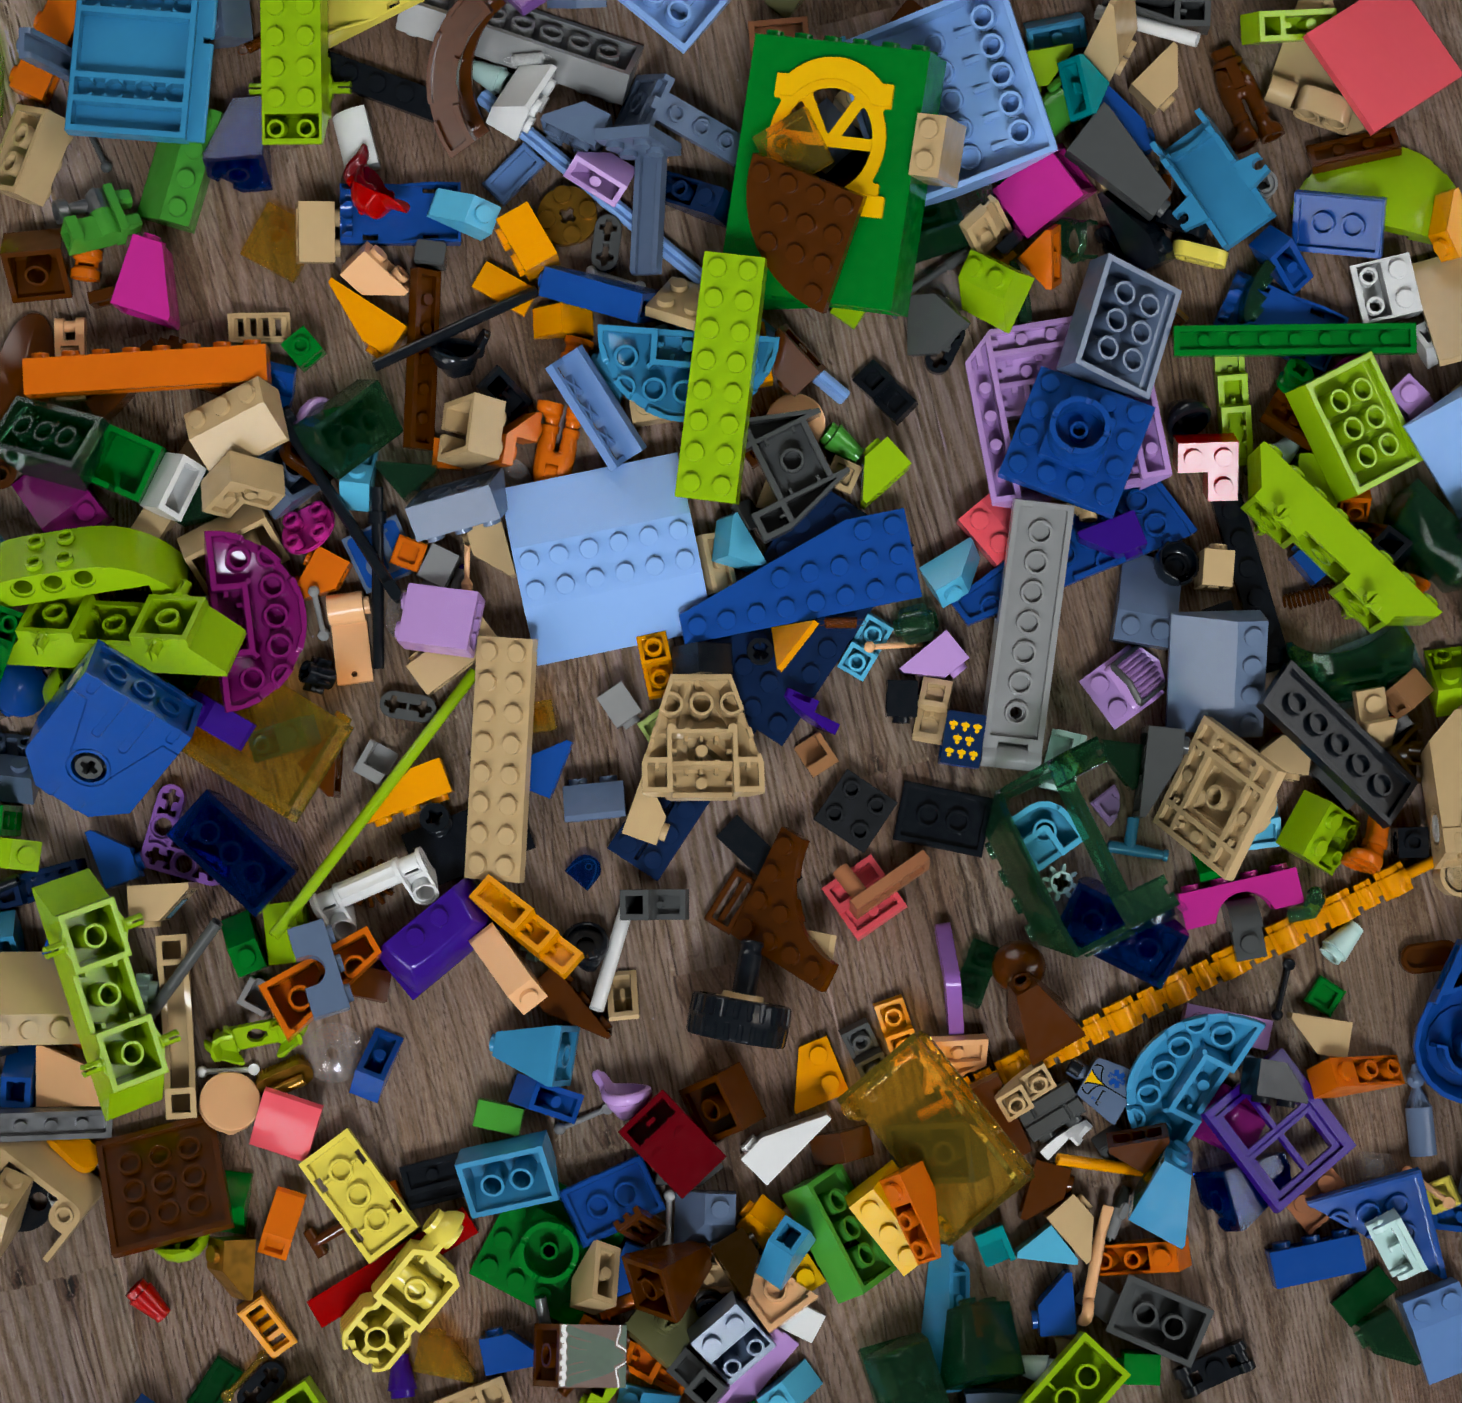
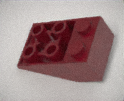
(672, 1144)

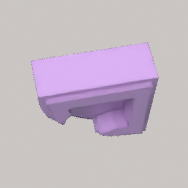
(1107, 805)

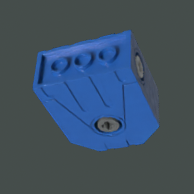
(109, 734)

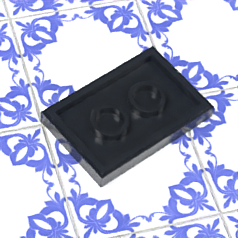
(942, 818)

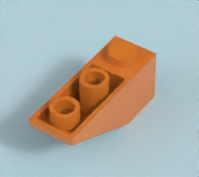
(1354, 1075)
(915, 1208)
(1144, 1257)

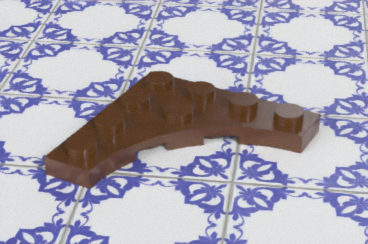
(777, 918)

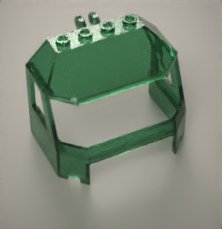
(1138, 908)

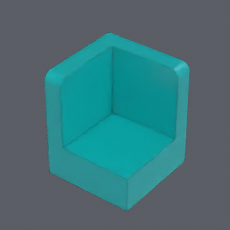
(993, 1244)

